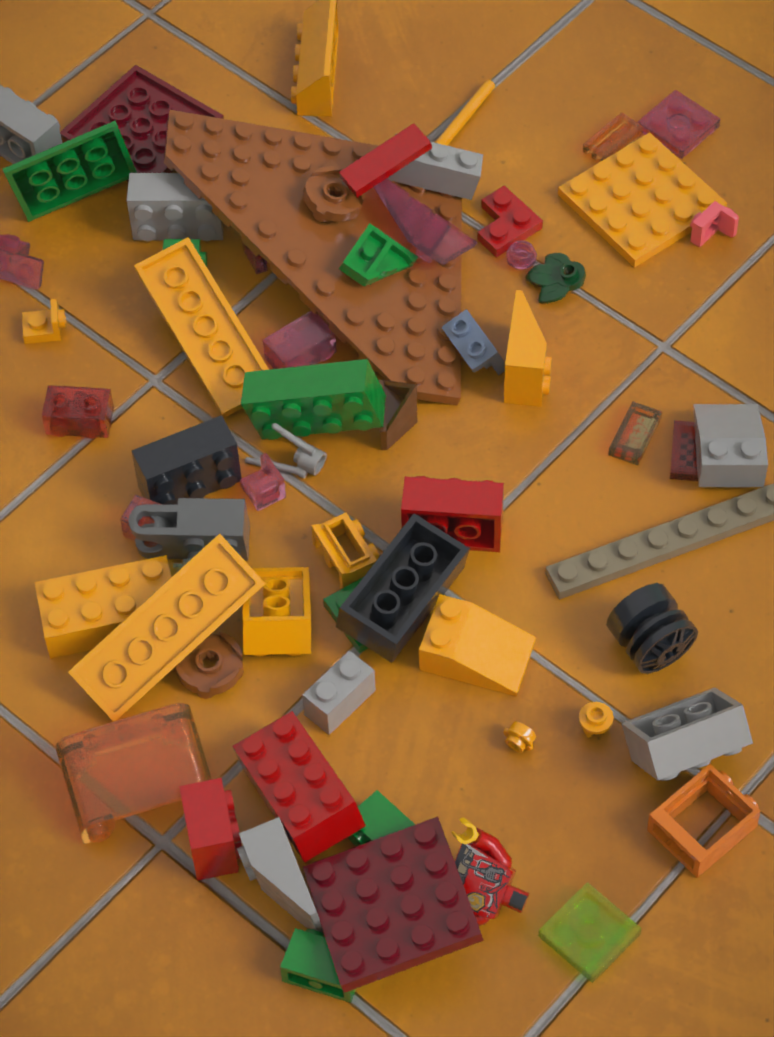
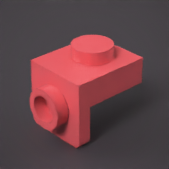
(714, 218)

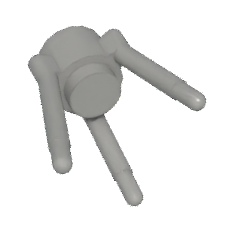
(308, 458)

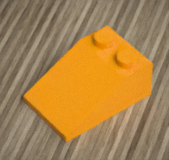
(526, 359)
(278, 614)
(475, 646)

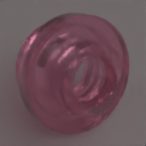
(521, 255)

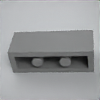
(443, 171)

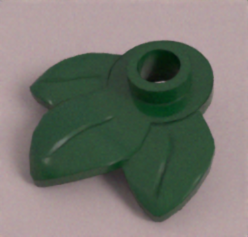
(556, 277)

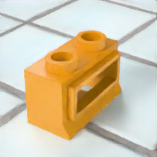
(334, 555)

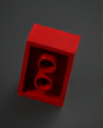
(458, 507)

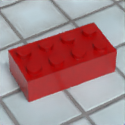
(299, 786)

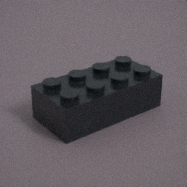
(402, 587)

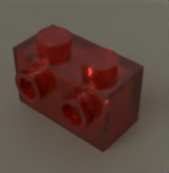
(78, 411)

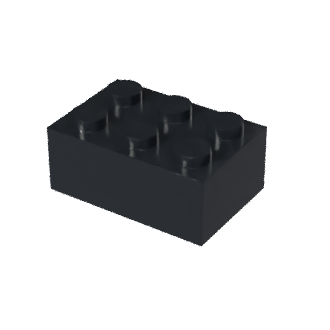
(188, 463)

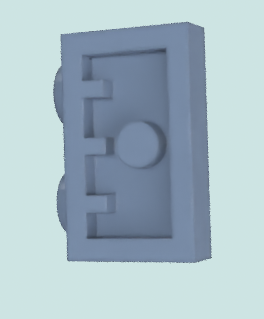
(473, 343)

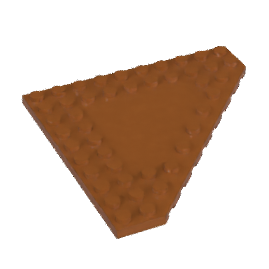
(257, 187)

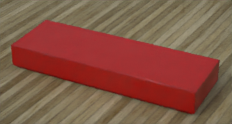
(385, 160)

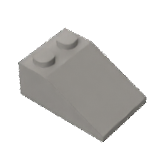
(730, 445)
(271, 861)

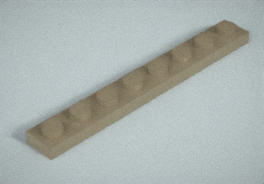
(662, 542)

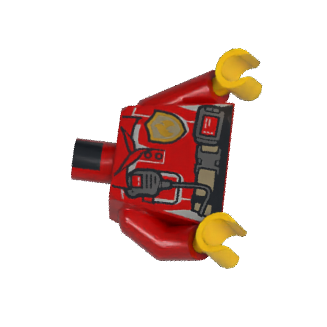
(487, 874)

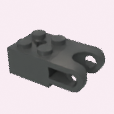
(190, 526)

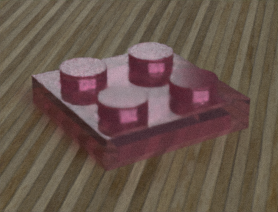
(679, 123)

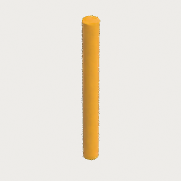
(465, 114)

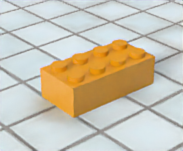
(89, 605)

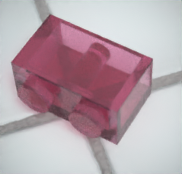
(300, 343)

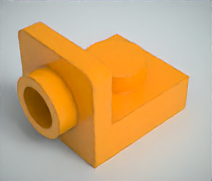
(43, 324)

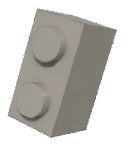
(339, 692)

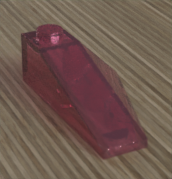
(422, 227)

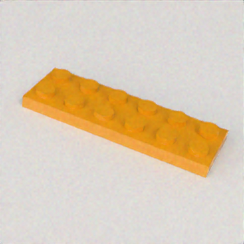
(201, 322)
(166, 627)

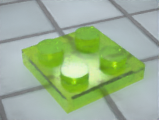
(589, 932)

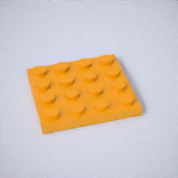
(639, 199)

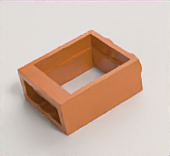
(680, 842)

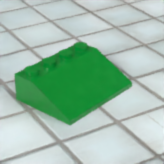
(70, 171)

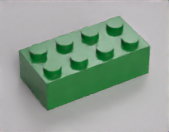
(314, 399)

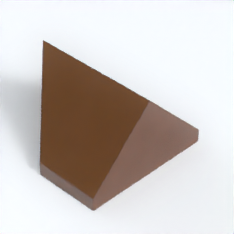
(399, 412)

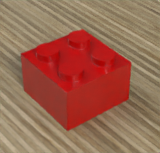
(211, 828)

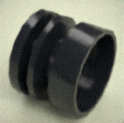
(652, 628)

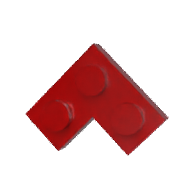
(512, 221)

